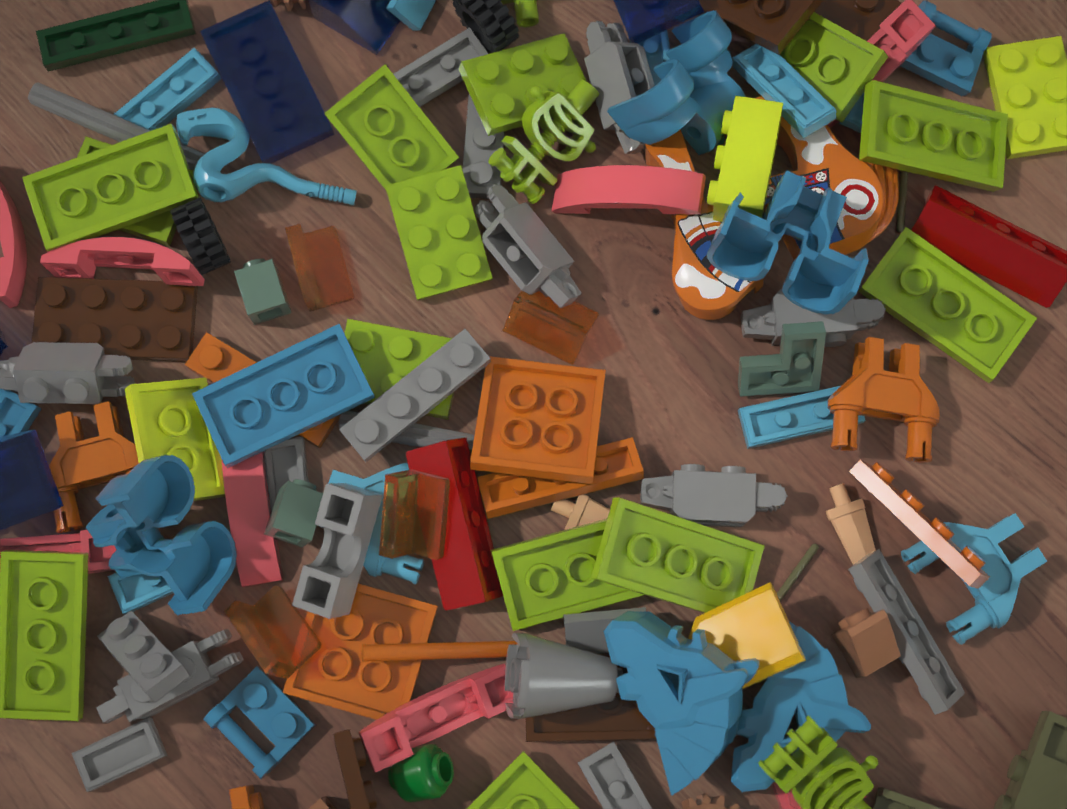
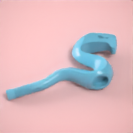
(225, 187)

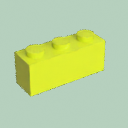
(746, 157)

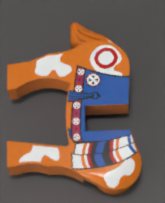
(825, 163)

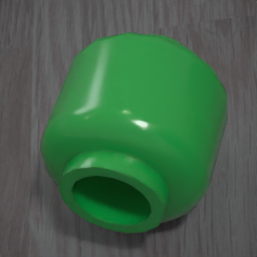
(422, 775)

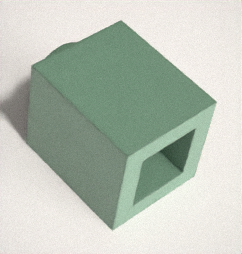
(262, 290)
(295, 513)

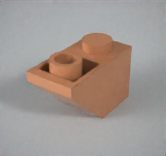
(866, 641)

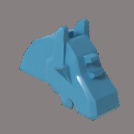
(681, 688)
(804, 689)

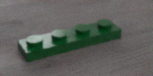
(114, 33)

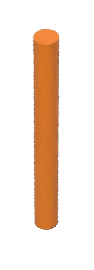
(434, 651)

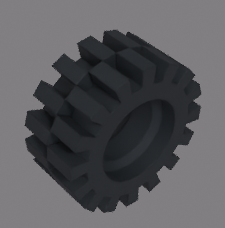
(488, 22)
(200, 236)

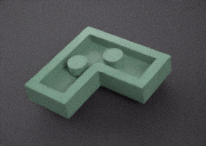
(792, 370)

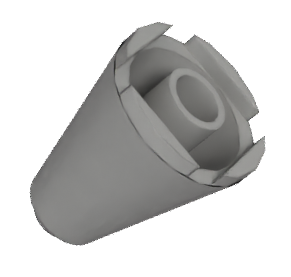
(555, 677)

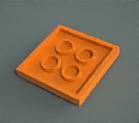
(538, 420)
(336, 671)

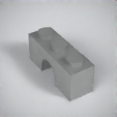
(332, 578)

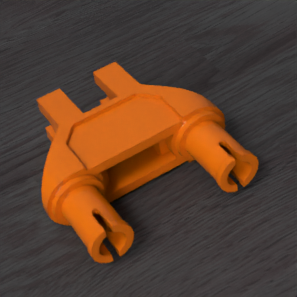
(885, 395)
(89, 461)

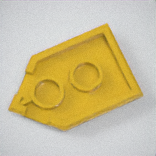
(753, 629)

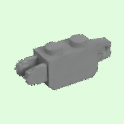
(618, 74)
(526, 247)
(767, 320)
(65, 373)
(712, 497)
(134, 702)

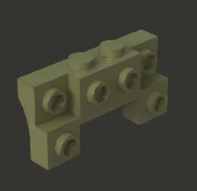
(1041, 770)

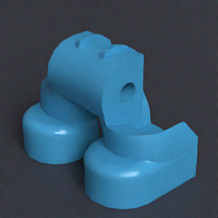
(691, 89)
(819, 276)
(158, 496)

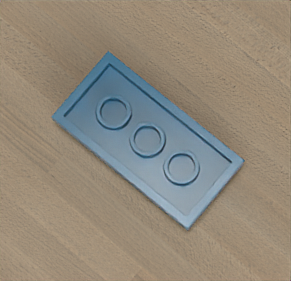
(283, 395)

